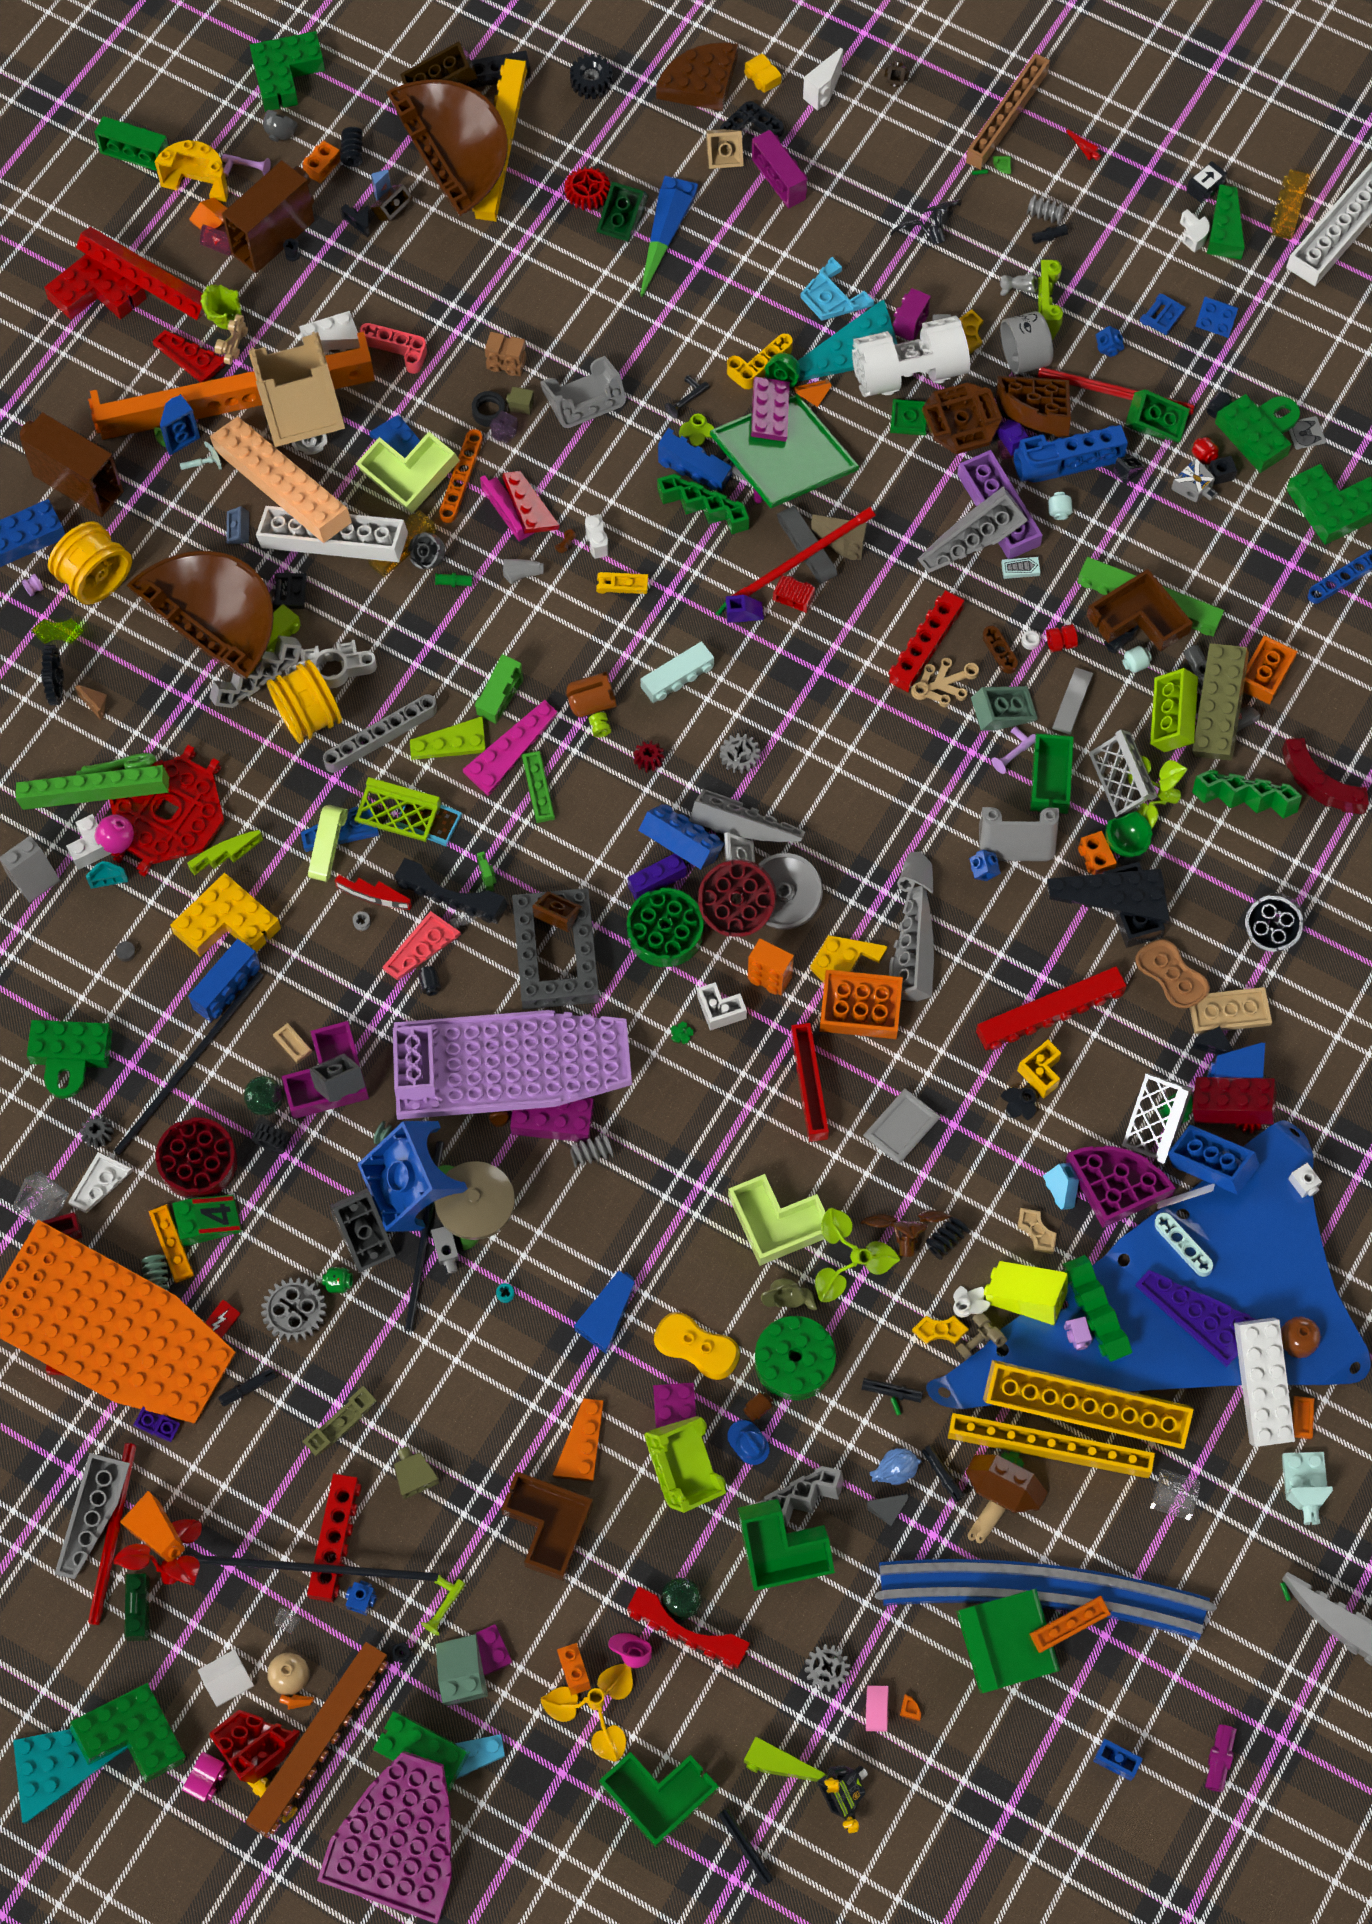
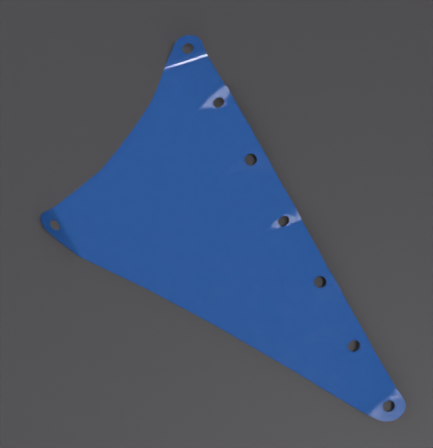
(1263, 1265)

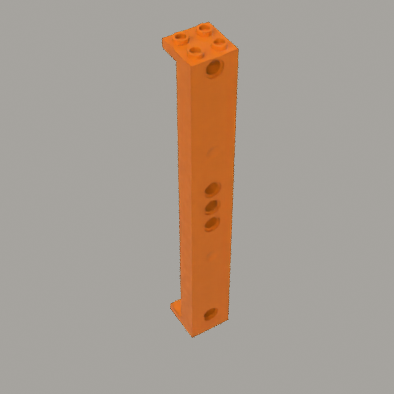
(216, 395)

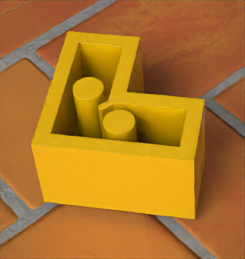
(1037, 1068)

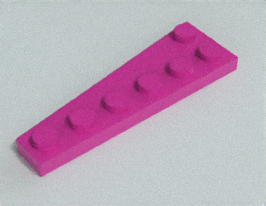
(499, 758)

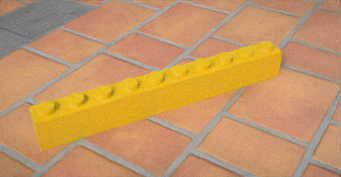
(507, 104)
(1051, 1445)

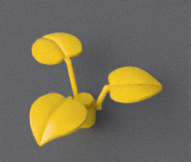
(562, 1707)

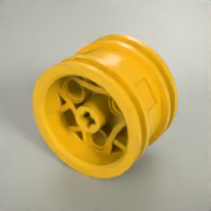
(89, 562)
(304, 701)

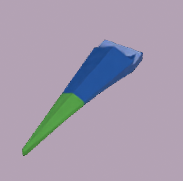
(672, 206)

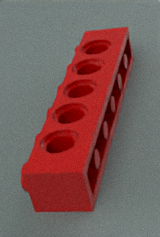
(906, 678)
(339, 1485)

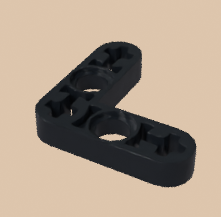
(748, 116)

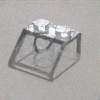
(39, 1198)
(1175, 1494)

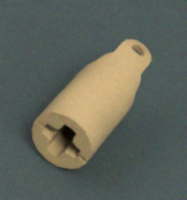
(986, 1522)

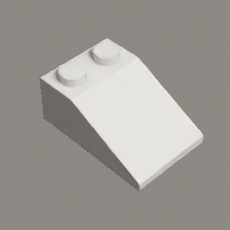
(822, 80)

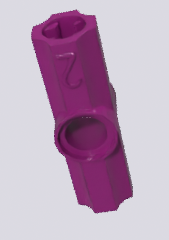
(1220, 1758)

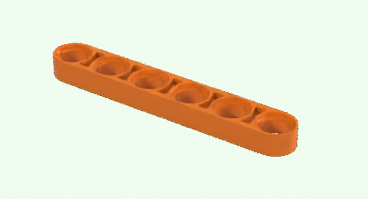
(460, 475)

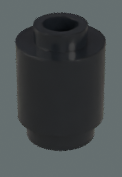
(1220, 401)
(429, 981)

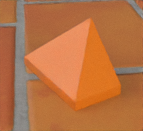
(814, 391)

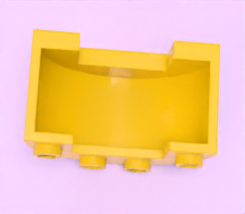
(192, 161)

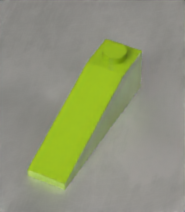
(774, 1761)

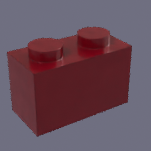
(66, 1224)

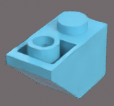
(1063, 1185)

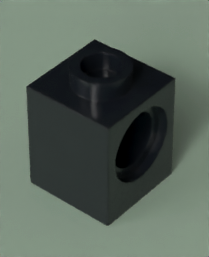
(1225, 464)

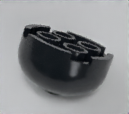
(1269, 932)

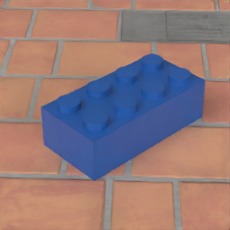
(29, 532)
(681, 836)
(224, 980)
(1213, 1159)

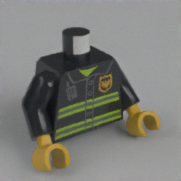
(843, 1792)

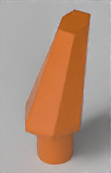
(296, 1701)

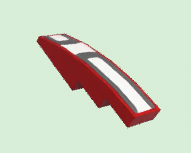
(380, 894)

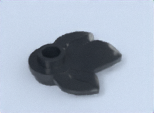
(1017, 1104)

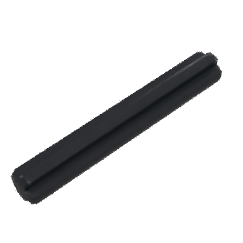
(746, 1847)

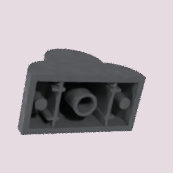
(362, 1230)

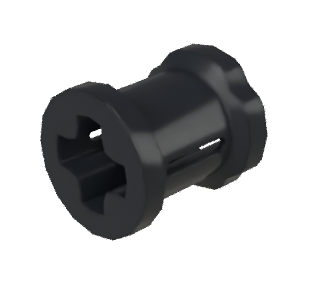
(291, 249)

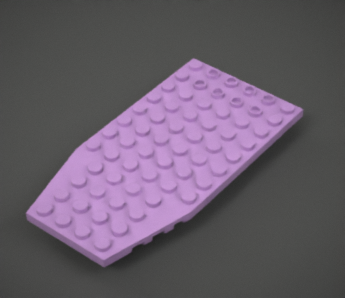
(506, 1062)

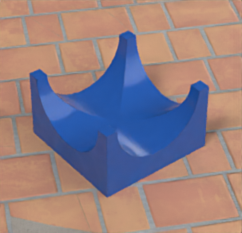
(405, 1177)

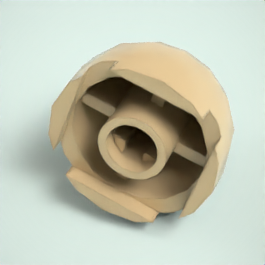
(288, 1673)

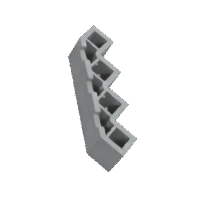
(272, 664)
(804, 1491)

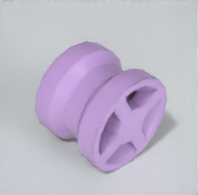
(32, 585)

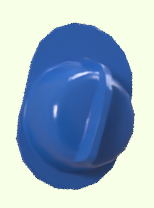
(748, 1442)

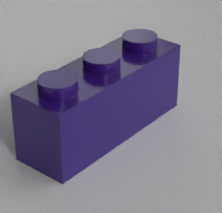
(657, 876)

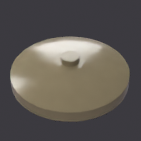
(483, 1207)

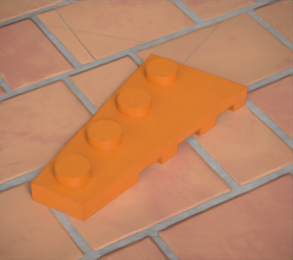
(581, 1447)

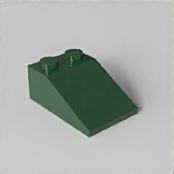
(622, 211)

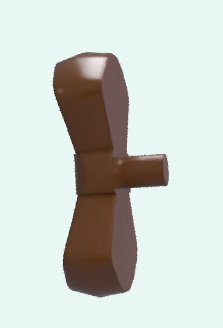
(563, 546)

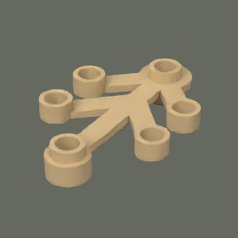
(230, 346)
(942, 682)

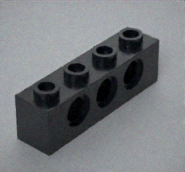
(489, 68)

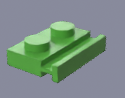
(487, 872)

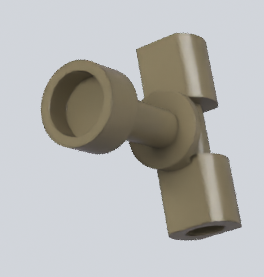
(986, 1332)

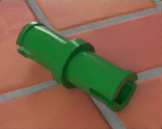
(453, 579)

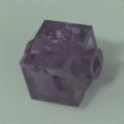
(504, 427)

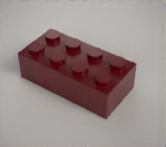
(1234, 1100)

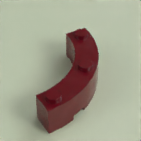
(1318, 784)

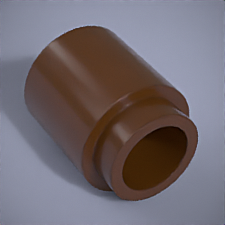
(758, 1406)

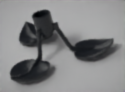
(936, 232)

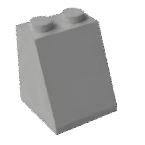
(29, 869)

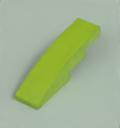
(231, 848)

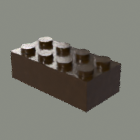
(449, 65)

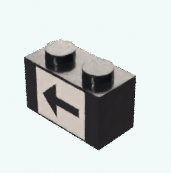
(1206, 182)

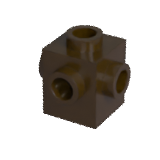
(894, 80)

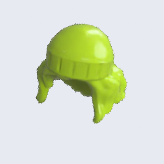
(220, 305)

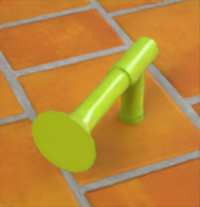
(455, 1589)

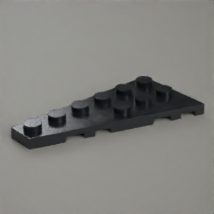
(1123, 893)

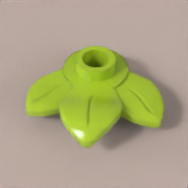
(696, 432)

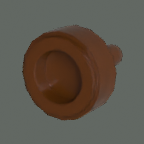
(499, 1118)

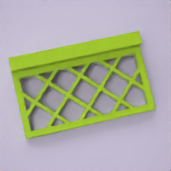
(406, 796)

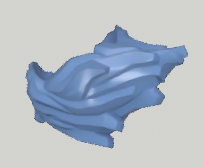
(896, 1467)

